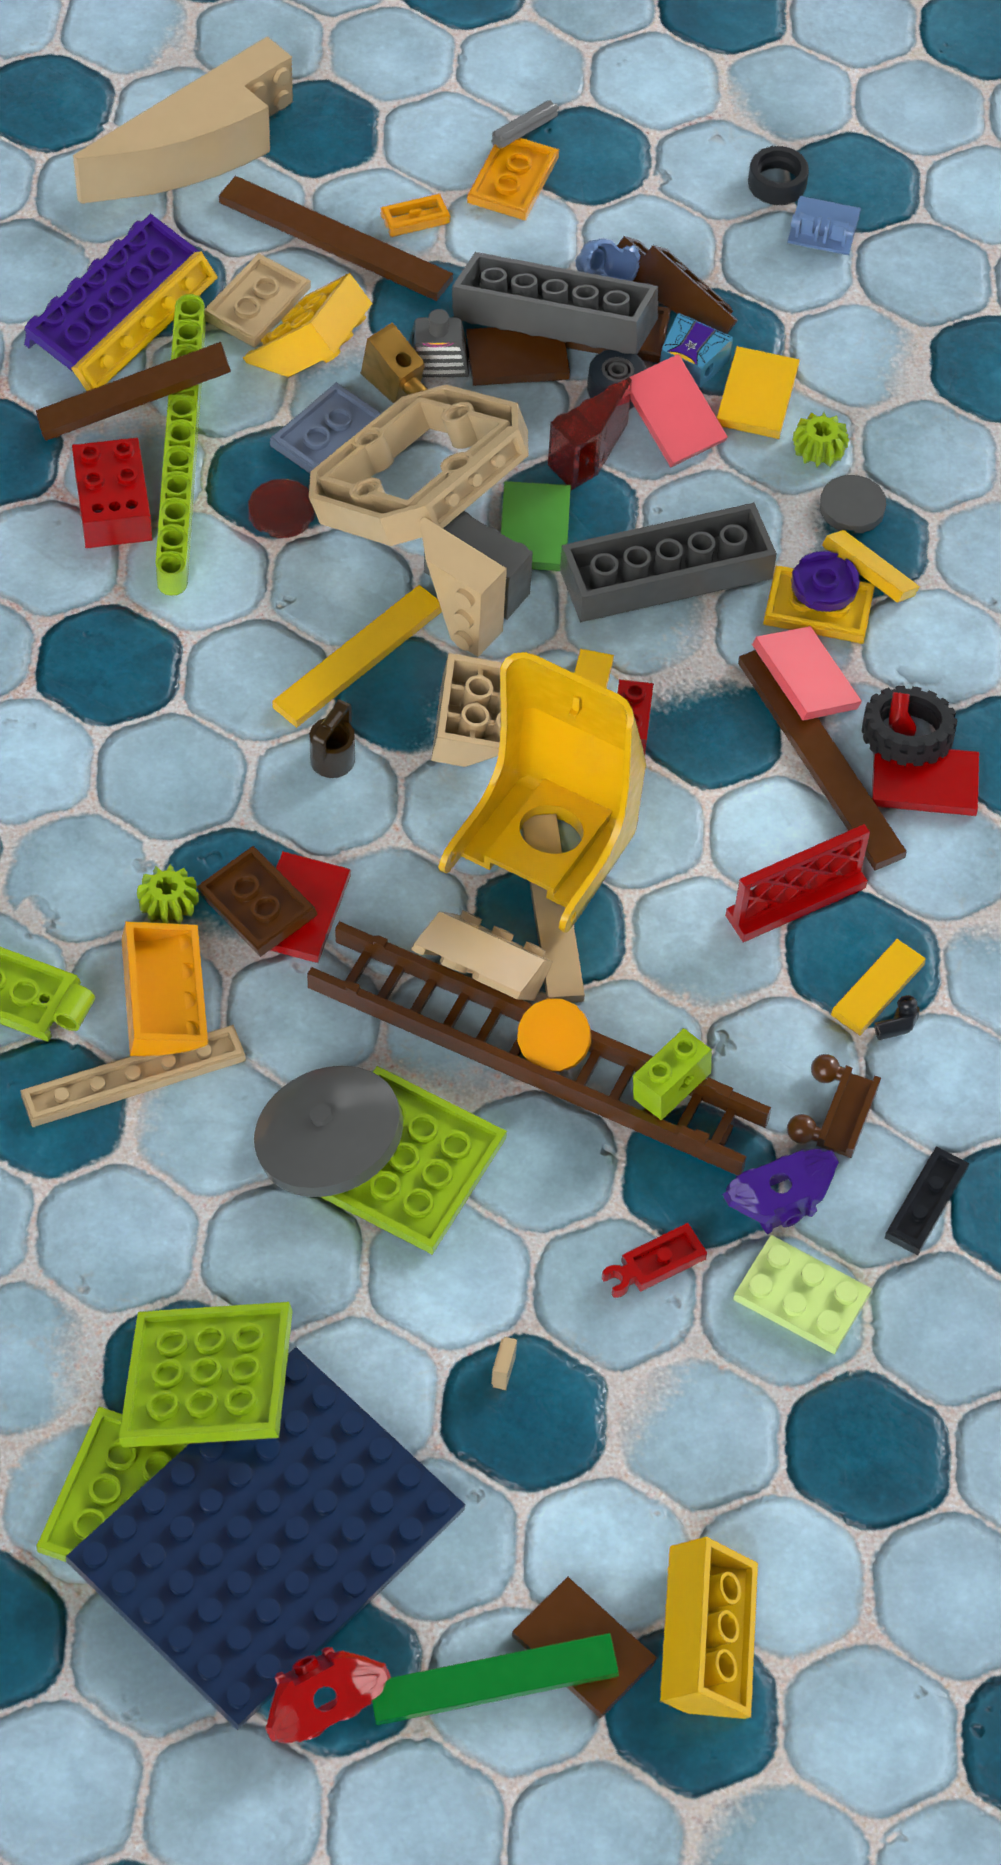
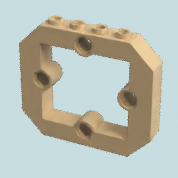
(356, 503)

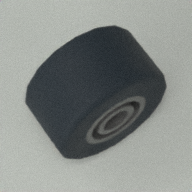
(612, 368)

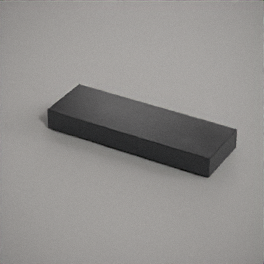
(926, 1200)

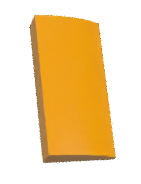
(163, 988)

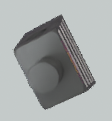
(441, 345)

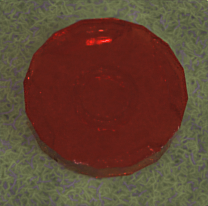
(281, 508)

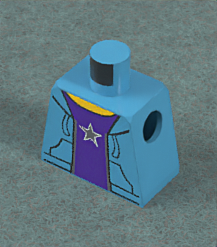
(699, 346)

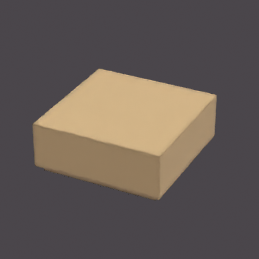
(504, 1363)

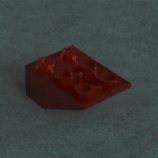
(587, 434)

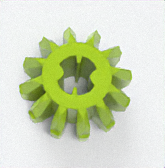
(820, 439)
(167, 895)

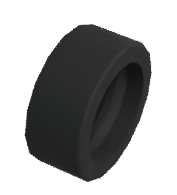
(778, 158)

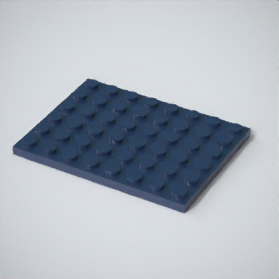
(266, 1544)

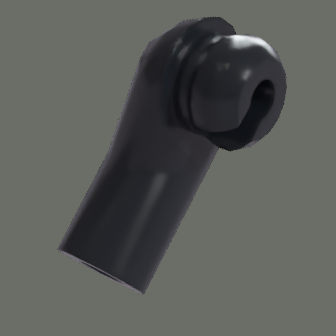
(902, 1021)

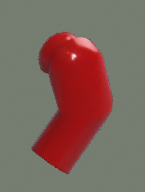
(899, 718)

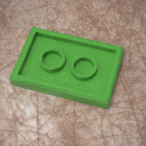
(538, 519)

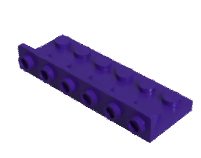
(108, 291)

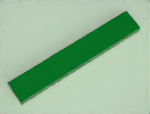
(496, 1679)

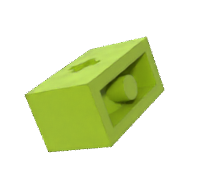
(672, 1074)

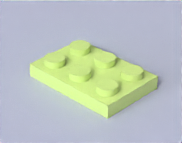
(802, 1294)

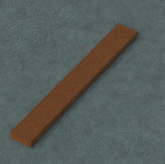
(336, 238)
(826, 766)

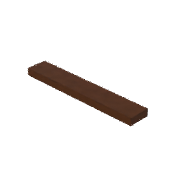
(133, 391)

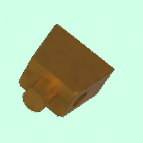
(392, 364)

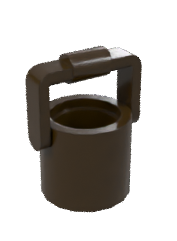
(333, 742)

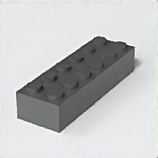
(555, 303)
(667, 562)

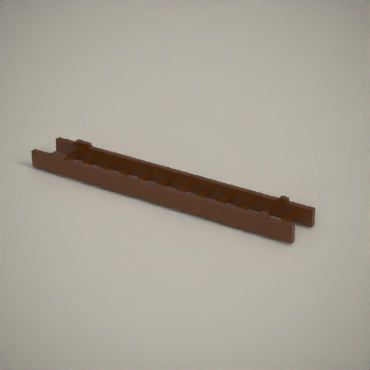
(576, 1092)

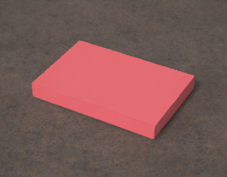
(675, 411)
(806, 673)

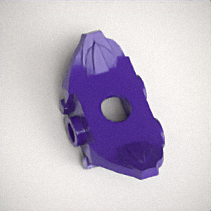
(809, 1178)

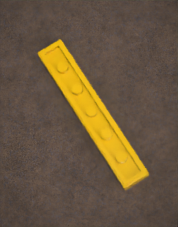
(143, 323)
(357, 656)

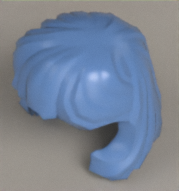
(606, 259)

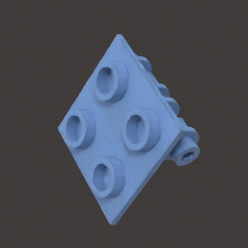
(824, 225)

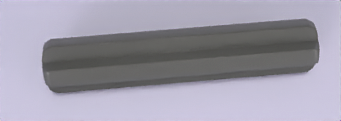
(524, 124)

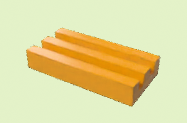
(416, 219)

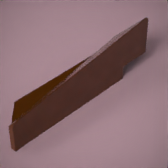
(680, 287)

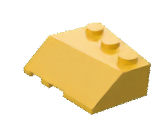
(313, 328)

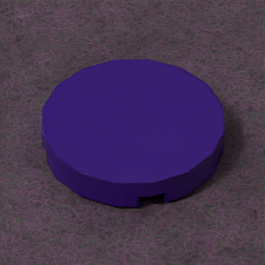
(825, 581)

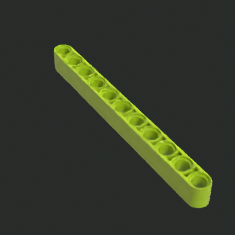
(180, 456)

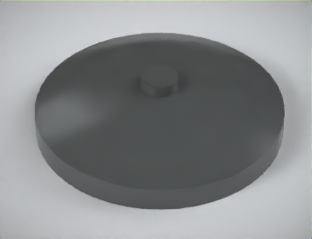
(328, 1131)

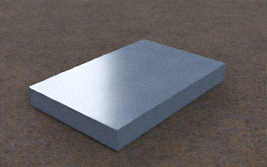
(323, 427)

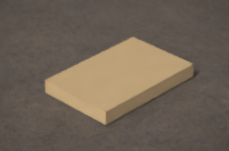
(256, 300)

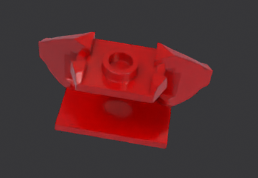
(351, 1676)

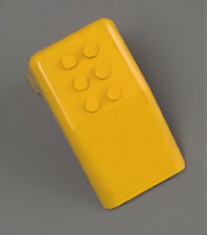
(561, 753)

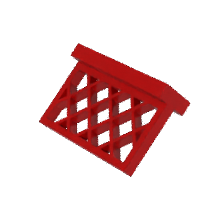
(801, 884)

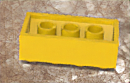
(709, 1630)

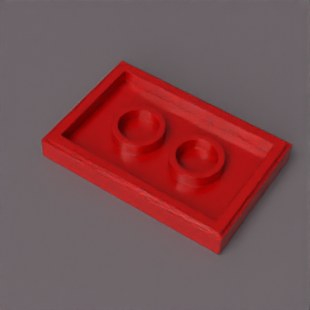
(937, 787)
(324, 888)

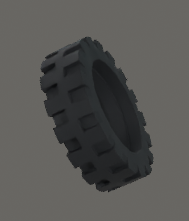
(910, 748)

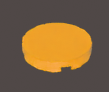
(554, 1035)

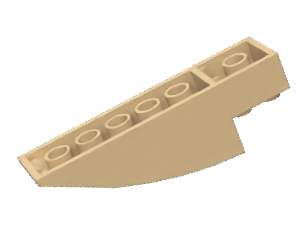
(193, 132)

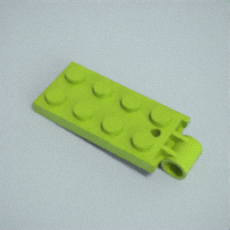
(30, 982)

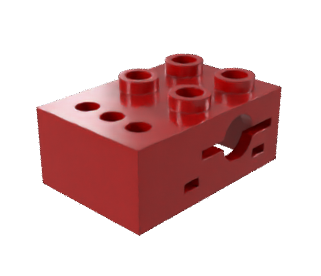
(112, 492)

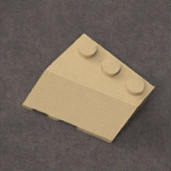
(467, 588)
(468, 712)
(485, 954)

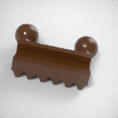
(847, 1111)

